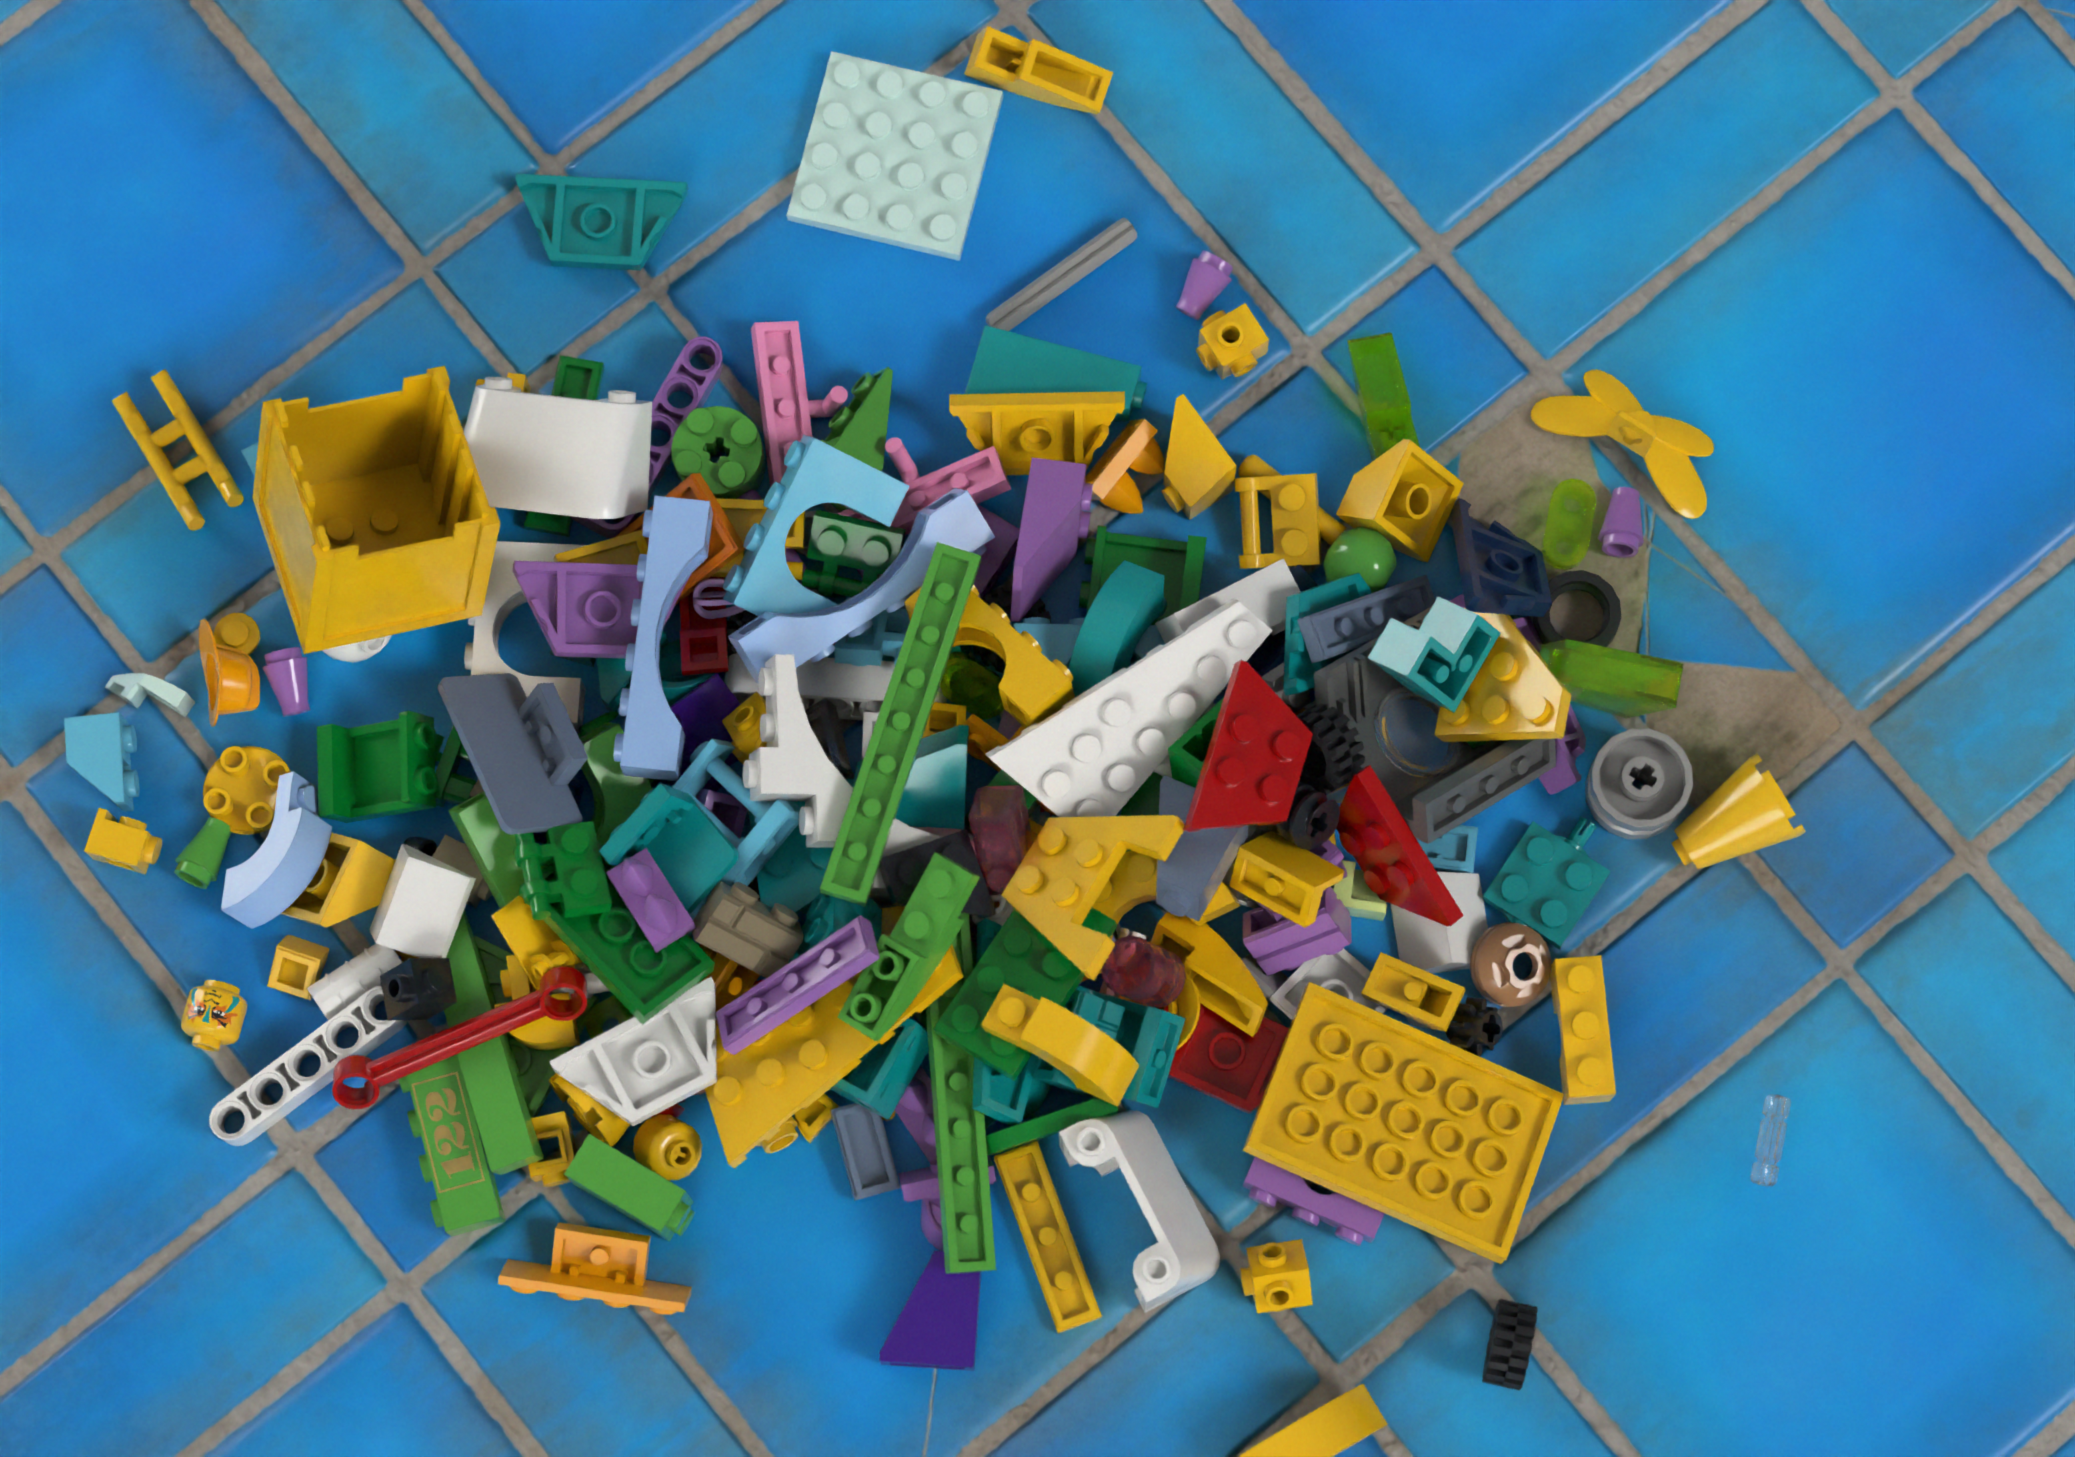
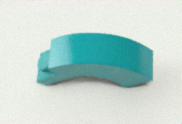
(1115, 624)

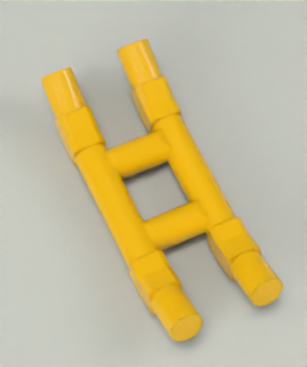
(184, 424)

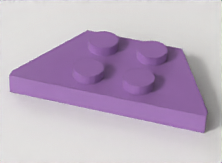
(583, 605)

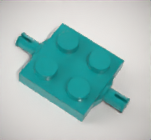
(1548, 882)

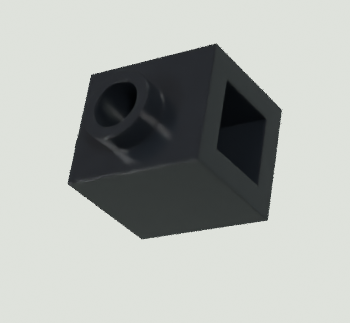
(418, 989)

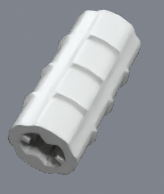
(353, 979)

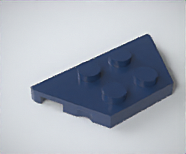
(1498, 568)

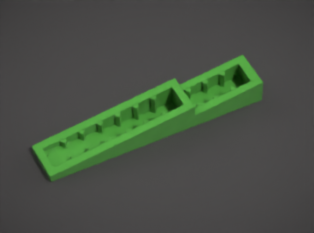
(490, 1066)

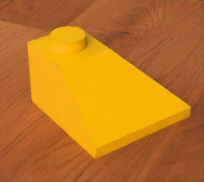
(1196, 463)
(1402, 498)
(345, 884)

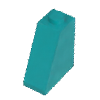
(936, 782)

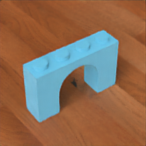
(813, 477)

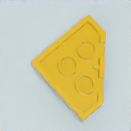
(1510, 695)

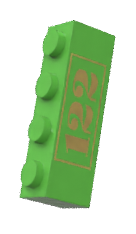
(453, 1149)

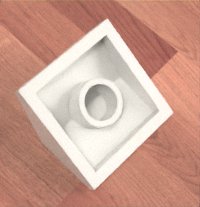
(1335, 972)

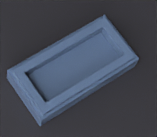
(864, 1151)

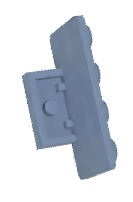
(518, 747)

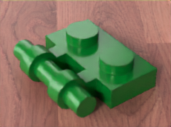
(851, 544)
(576, 867)

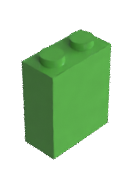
(631, 1188)

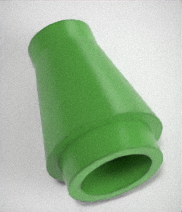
(203, 856)

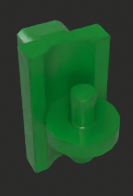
(451, 786)

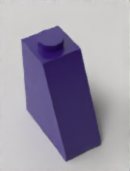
(937, 1321)

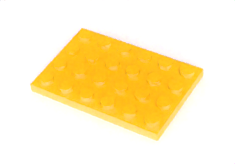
(1404, 1123)

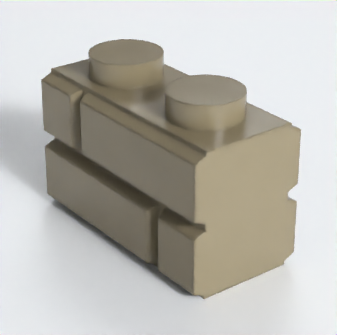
(748, 929)

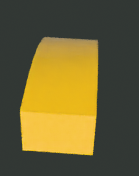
(1037, 71)
(1215, 969)

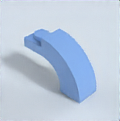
(285, 860)

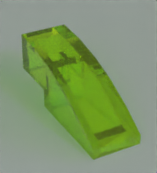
(1381, 393)

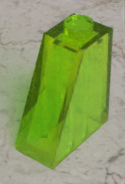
(1614, 678)

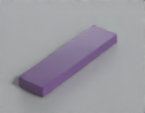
(797, 985)

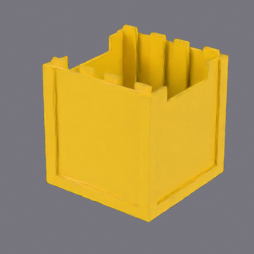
(374, 513)

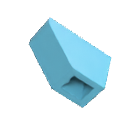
(100, 752)

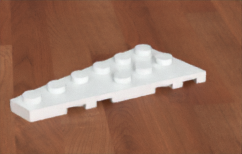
(1119, 731)

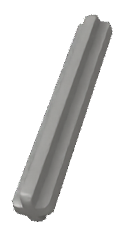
(1062, 276)

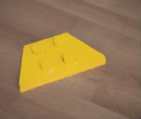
(1038, 424)

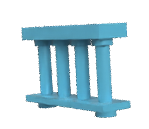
(772, 819)

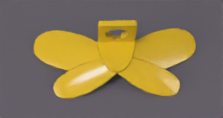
(1658, 439)

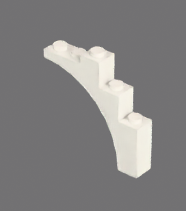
(798, 769)

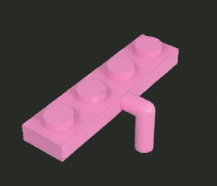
(784, 391)
(978, 474)

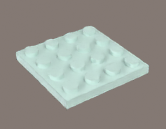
(895, 156)

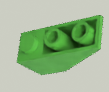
(862, 426)

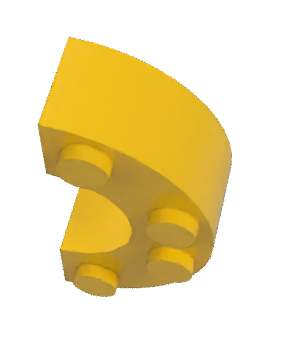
(1136, 883)

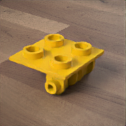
(532, 941)

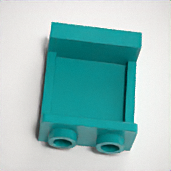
(1152, 1040)

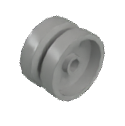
(1643, 757)

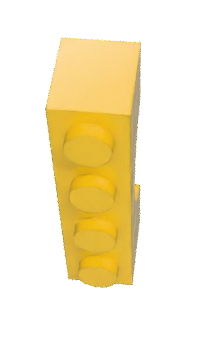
(1031, 683)

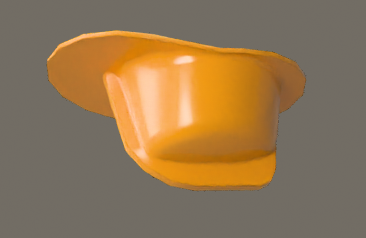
(229, 677)

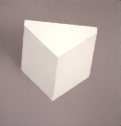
(421, 905)
(1434, 945)

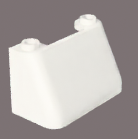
(560, 451)
(1185, 1247)

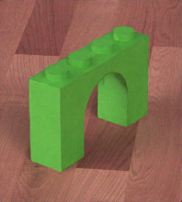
(614, 802)

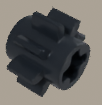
(1475, 1026)

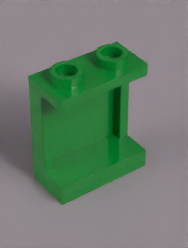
(1176, 560)
(376, 768)

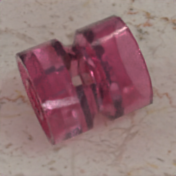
(1144, 972)

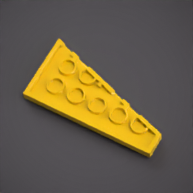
(798, 1063)

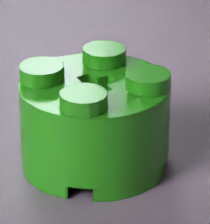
(715, 431)

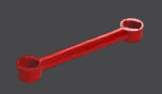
(459, 1038)

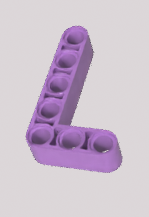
(668, 418)

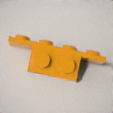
(600, 1267)

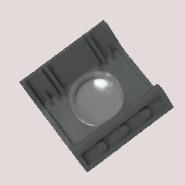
(1428, 779)

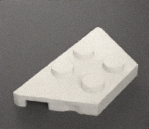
(651, 1065)

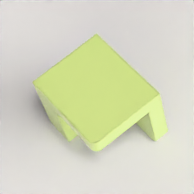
(1358, 896)

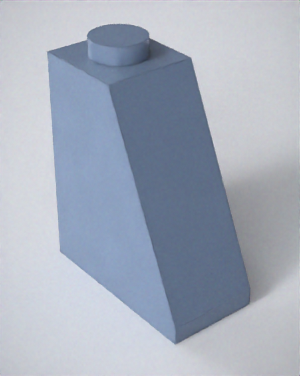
(1197, 860)

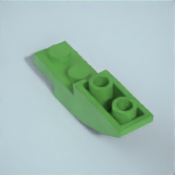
(911, 950)

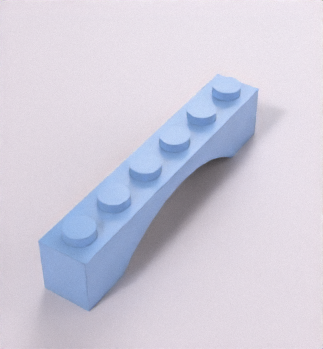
(677, 546)
(811, 635)

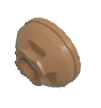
(1493, 964)

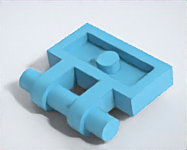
(876, 641)

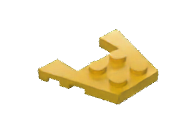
(1069, 870)

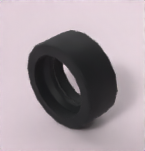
(1598, 589)

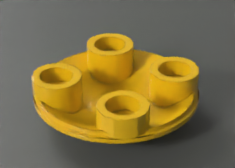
(244, 788)

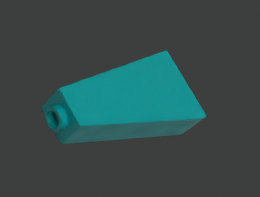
(1030, 365)

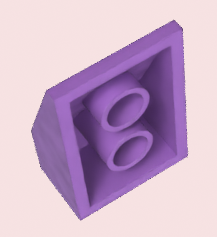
(1049, 529)

